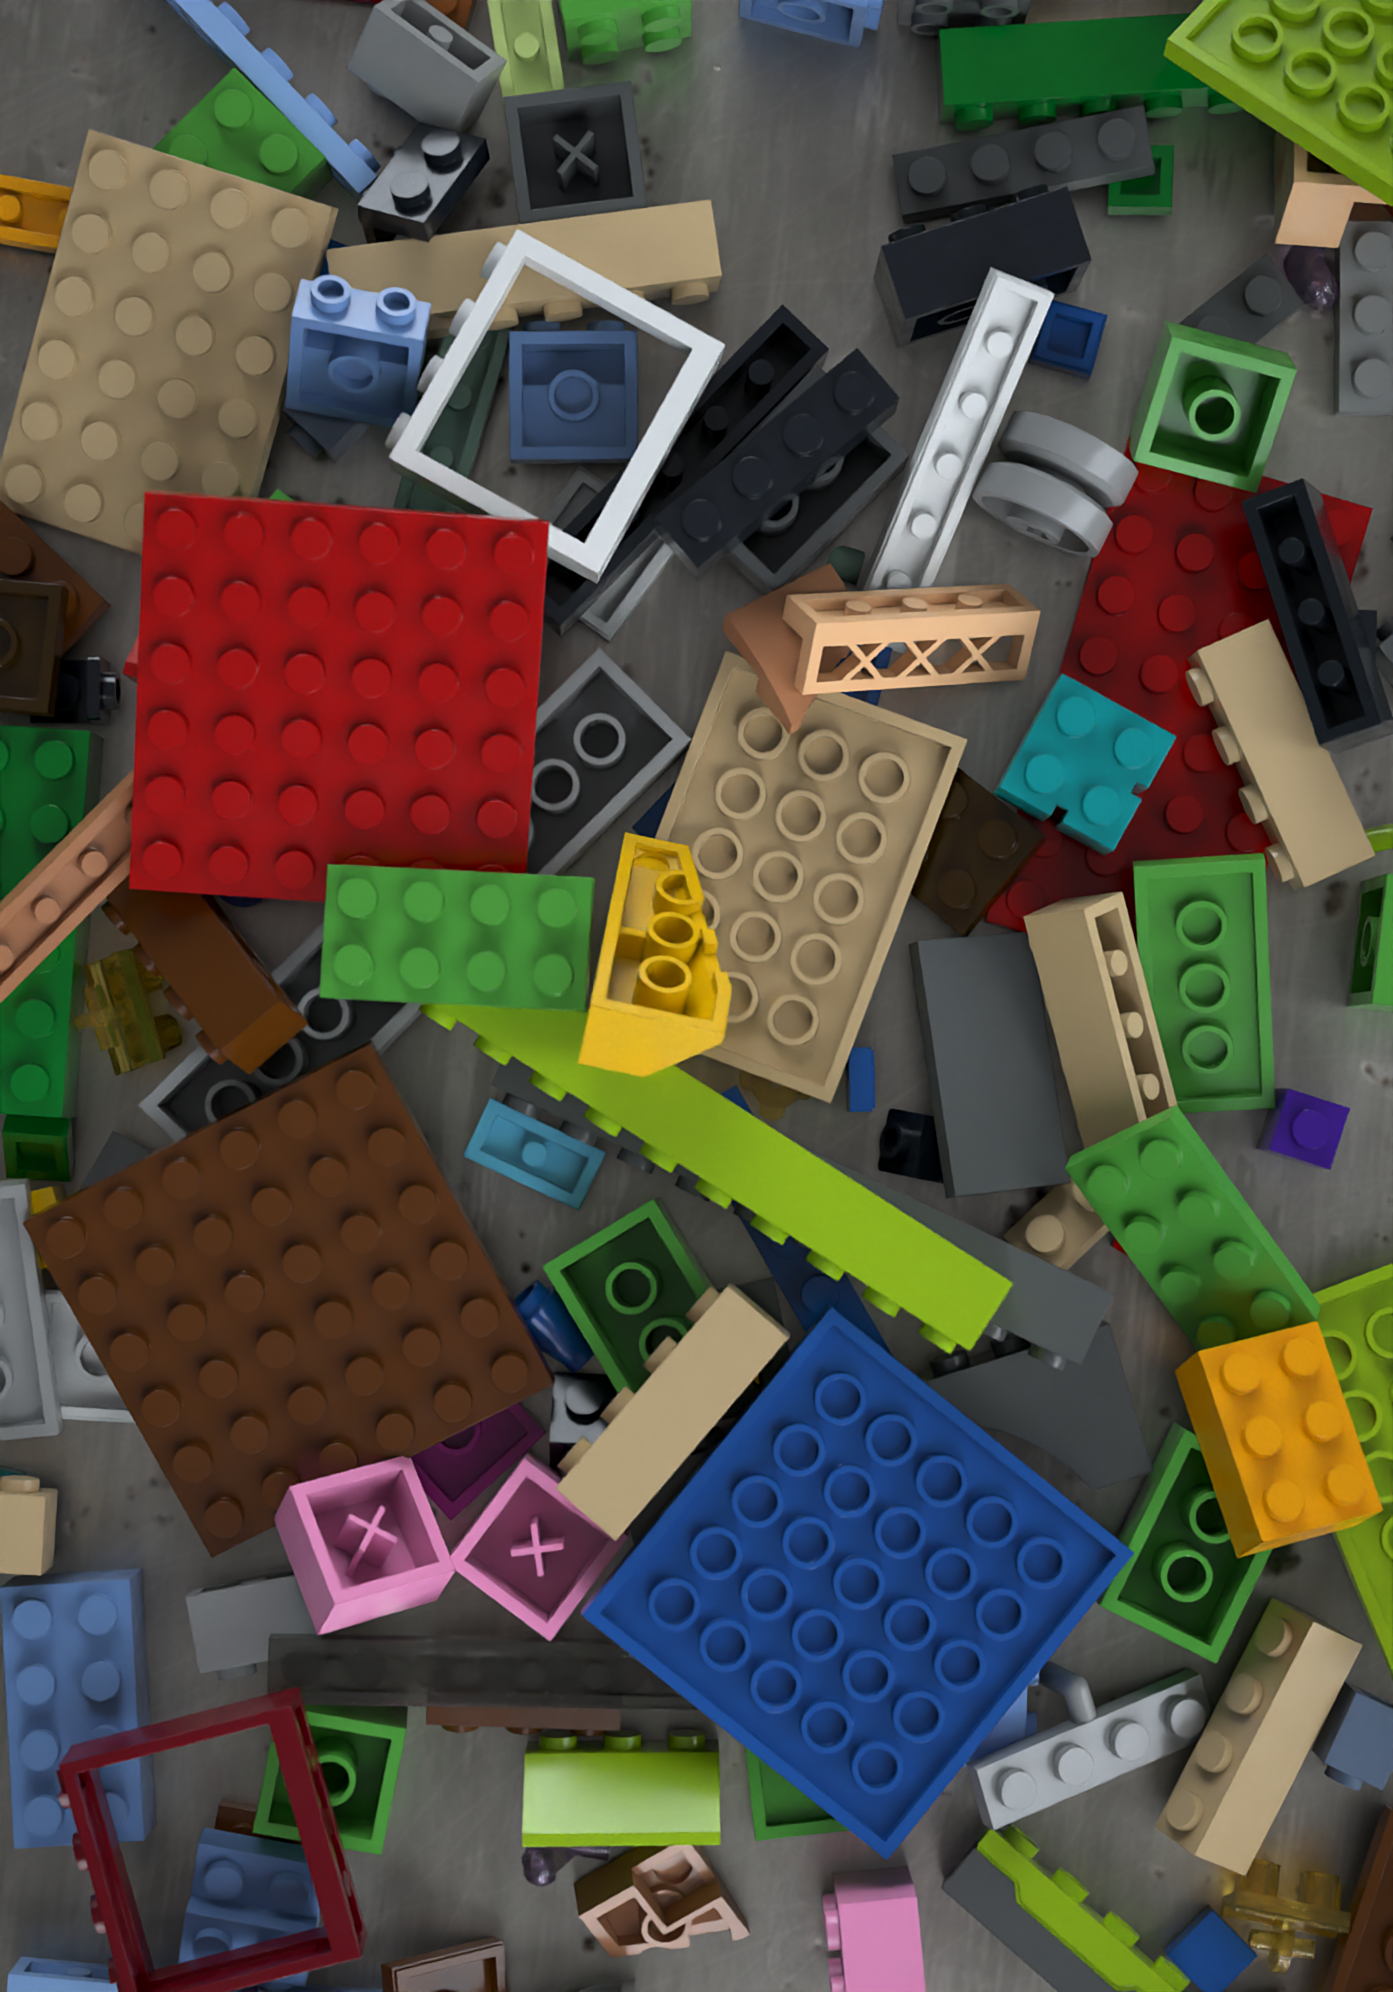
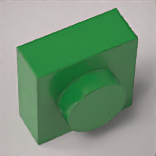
(1146, 194)
(38, 1148)

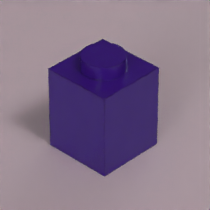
(1303, 1128)

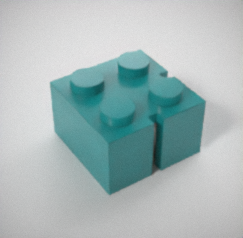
(1086, 761)

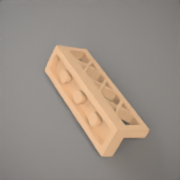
(909, 616)

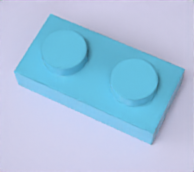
(534, 1154)

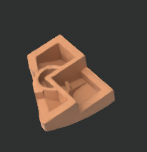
(775, 647)
(657, 1900)

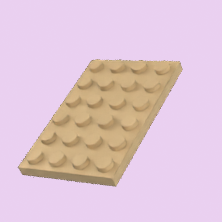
(158, 340)
(804, 863)

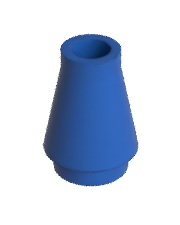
(553, 1326)

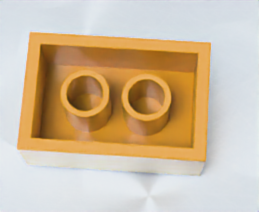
(1277, 1439)

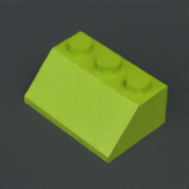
(621, 1790)

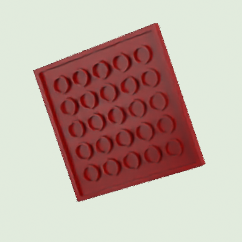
(331, 692)

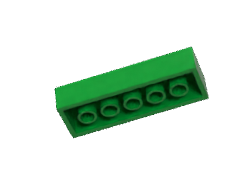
(45, 791)

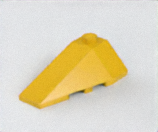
(657, 968)

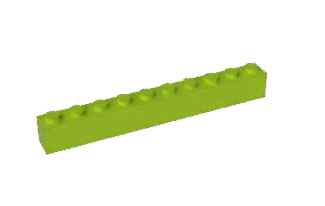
(755, 1166)

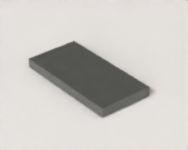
(988, 1064)

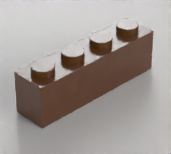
(209, 972)

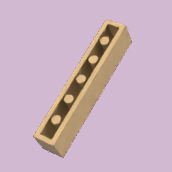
(645, 250)

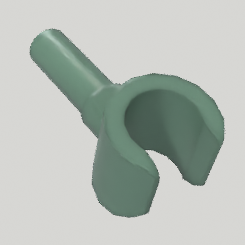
(847, 563)

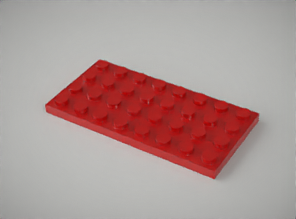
(1161, 588)

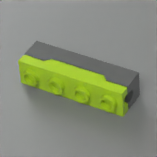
(1050, 1923)

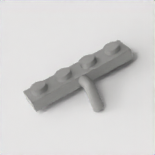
(1090, 1745)

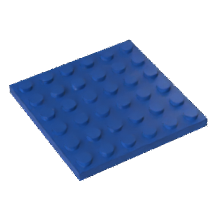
(857, 1582)

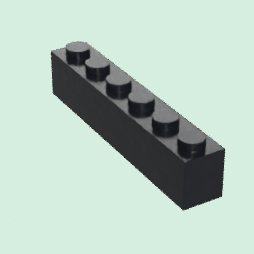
(727, 411)

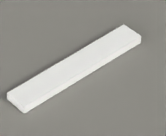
(957, 435)

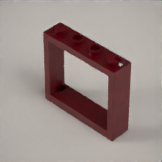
(114, 1904)

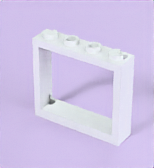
(470, 327)

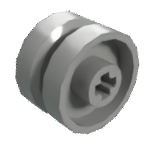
(1055, 483)

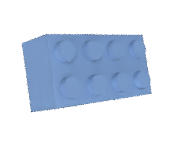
(71, 1678)

